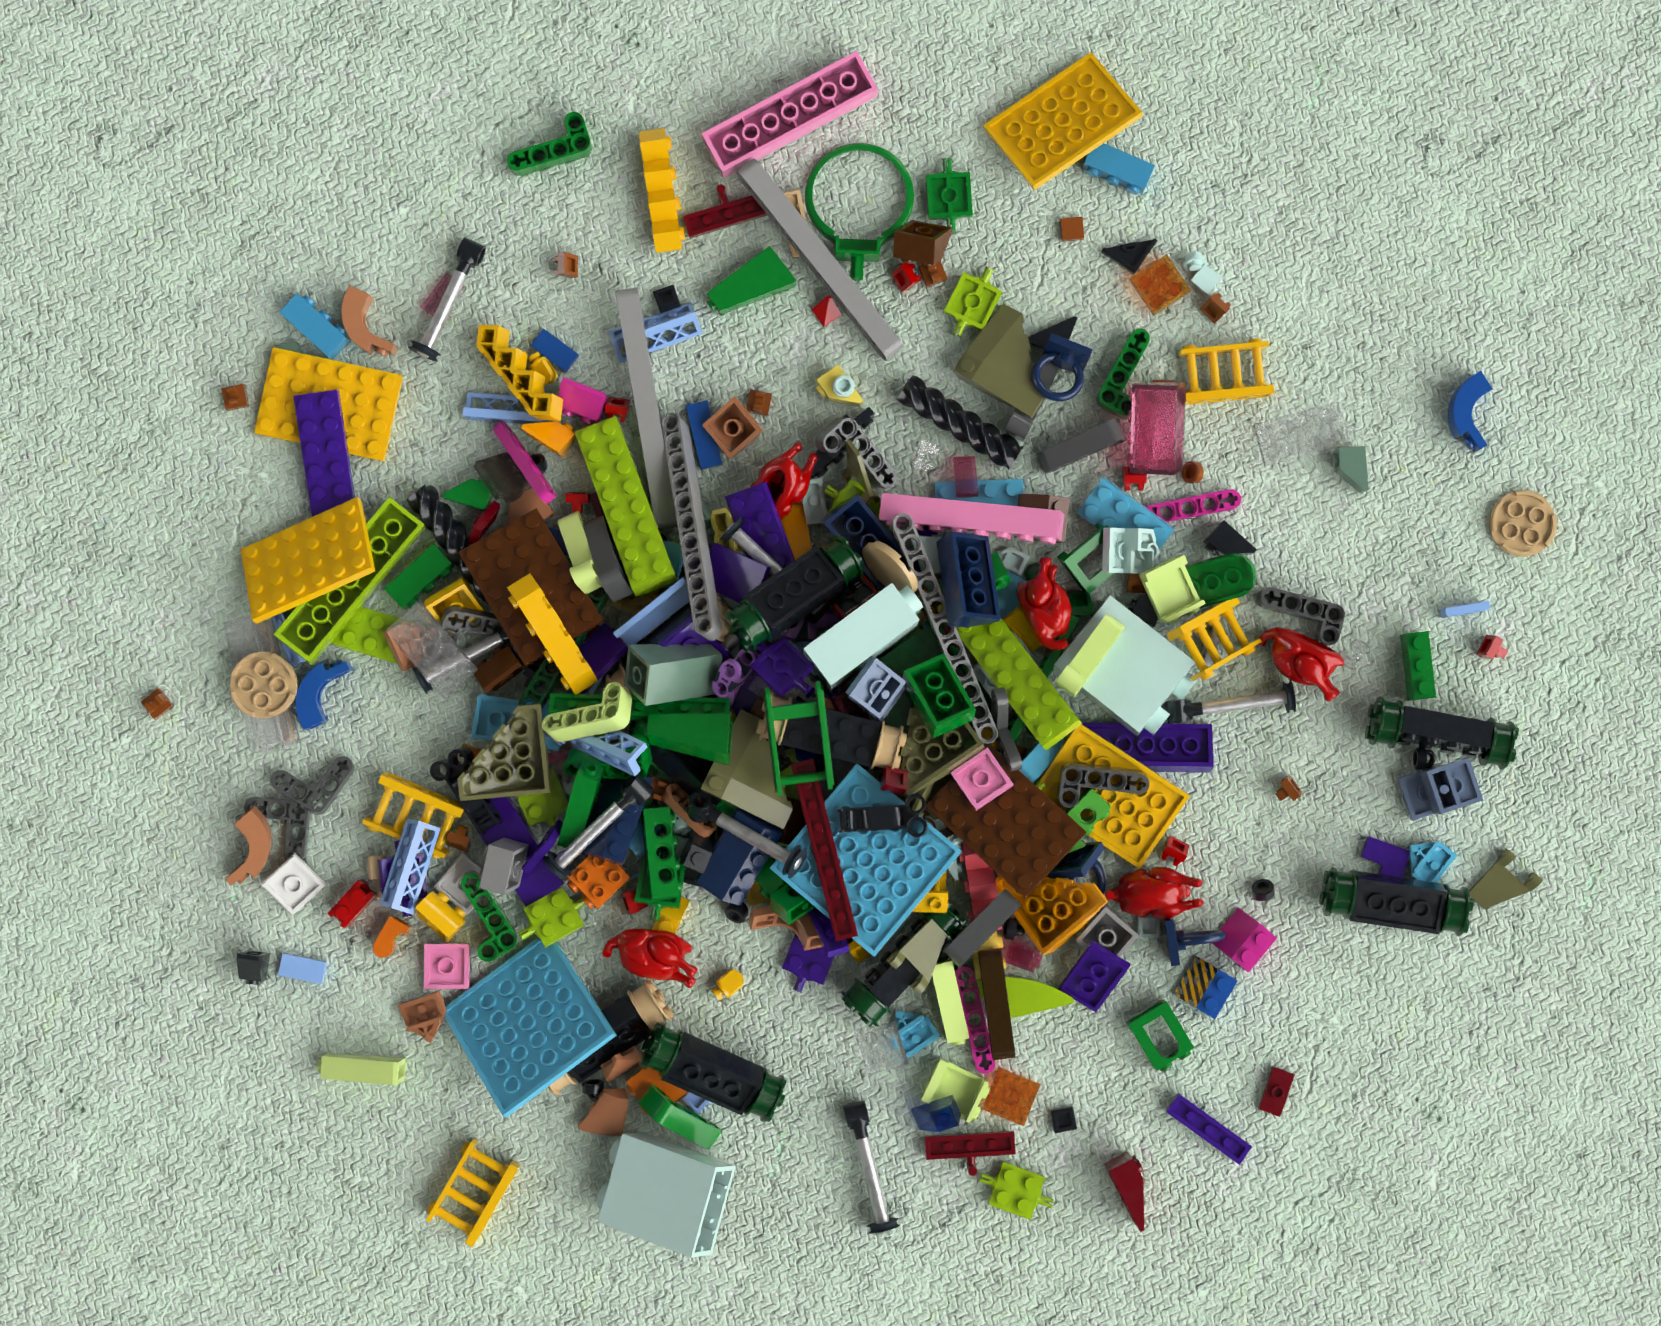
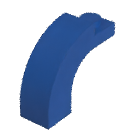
(1461, 407)
(310, 690)

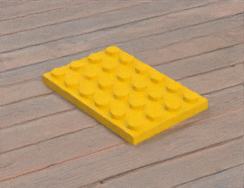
(1062, 120)
(366, 397)
(307, 560)
(1134, 820)

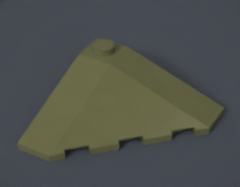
(1001, 363)
(934, 758)
(512, 762)
(749, 777)

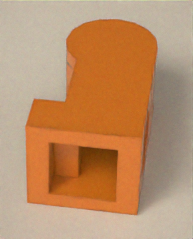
(385, 942)

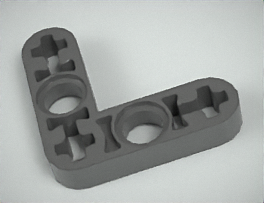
(456, 625)
(1004, 740)
(313, 794)
(289, 815)

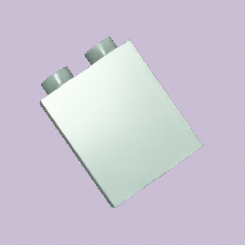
(863, 634)
(1135, 672)
(665, 1193)

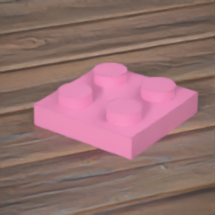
(981, 779)
(446, 965)

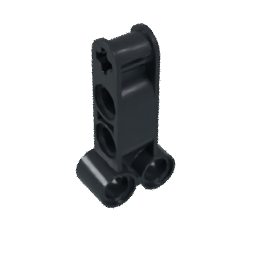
(477, 810)
(884, 817)

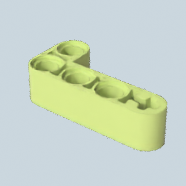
(575, 539)
(1090, 655)
(591, 720)

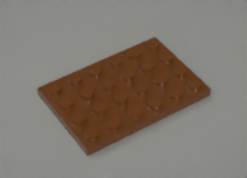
(512, 554)
(1015, 833)

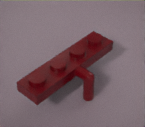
(723, 215)
(970, 1146)

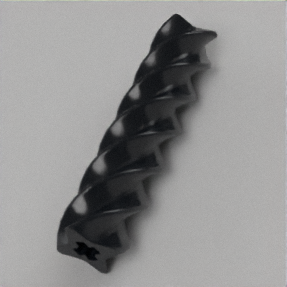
(964, 425)
(447, 531)

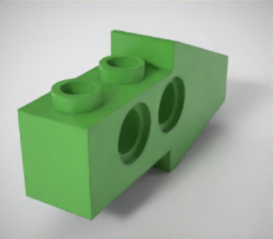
(1088, 800)

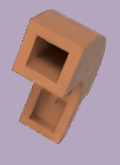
(354, 312)
(259, 837)
(803, 927)

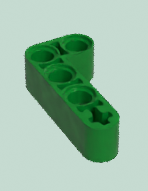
(548, 149)
(1125, 371)
(576, 756)
(485, 912)
(679, 1118)

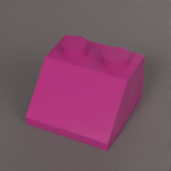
(582, 401)
(1244, 940)

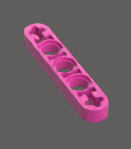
(524, 462)
(1197, 503)
(981, 1028)

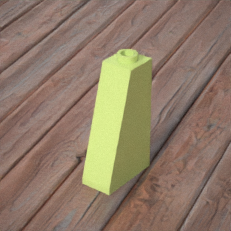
(949, 1002)
(362, 1068)

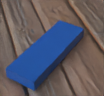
(706, 447)

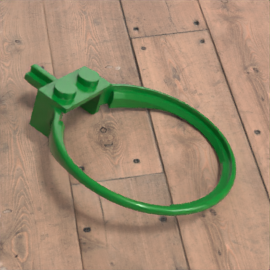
(858, 250)

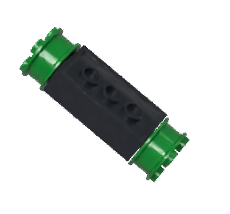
(685, 770)

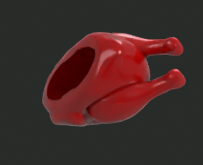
(786, 479)
(1045, 606)
(1303, 659)
(1155, 892)
(653, 955)

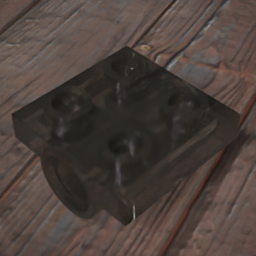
(502, 477)

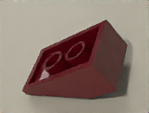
(1127, 1178)

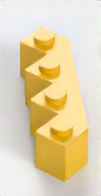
(660, 190)
(511, 366)
(553, 635)

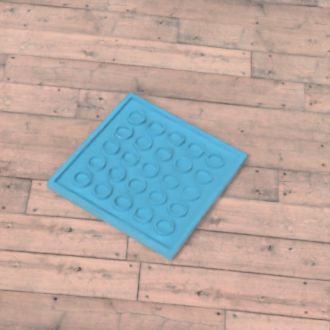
(881, 869)
(527, 1024)

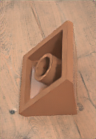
(733, 428)

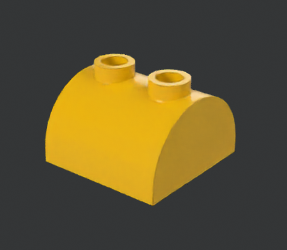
(455, 594)
(440, 916)

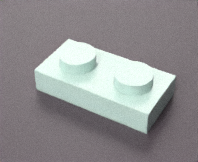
(814, 503)

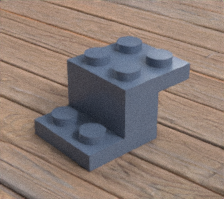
(876, 689)
(1440, 789)

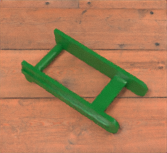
(798, 711)

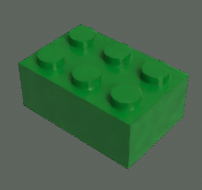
(938, 695)

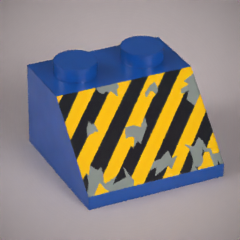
(1205, 987)

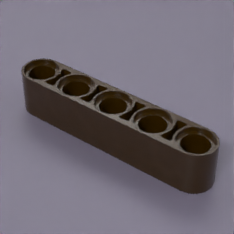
(996, 1004)

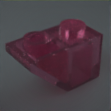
(1023, 956)

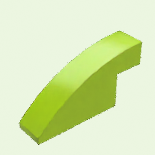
(1030, 995)

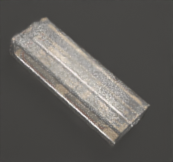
(264, 733)

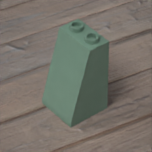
(671, 672)

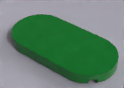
(1222, 578)

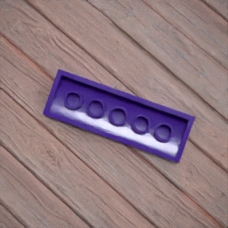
(1168, 750)
(540, 879)

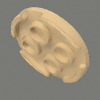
(1522, 523)
(888, 567)
(263, 684)

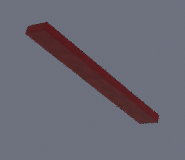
(825, 853)

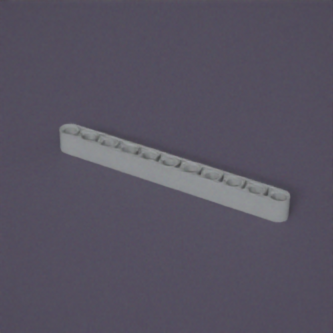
(819, 259)
(646, 407)
(696, 533)
(936, 619)

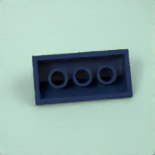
(859, 527)
(968, 580)
(616, 838)
(735, 862)

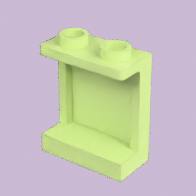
(1171, 590)
(964, 1086)

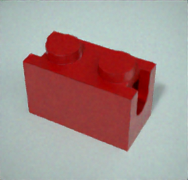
(353, 903)

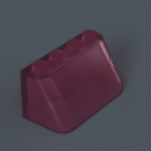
(1156, 427)

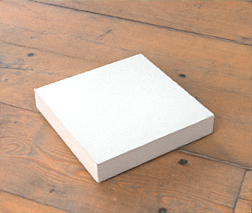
(293, 883)
(451, 883)

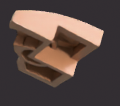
(607, 1113)

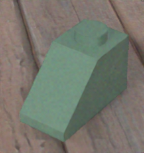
(1352, 466)

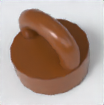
(1192, 472)

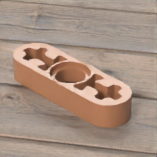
(674, 803)

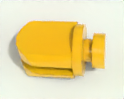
(544, 367)
(728, 984)

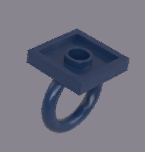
(1066, 356)
(1080, 862)
(1178, 940)

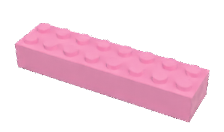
(790, 114)
(974, 517)

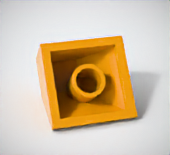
(552, 435)

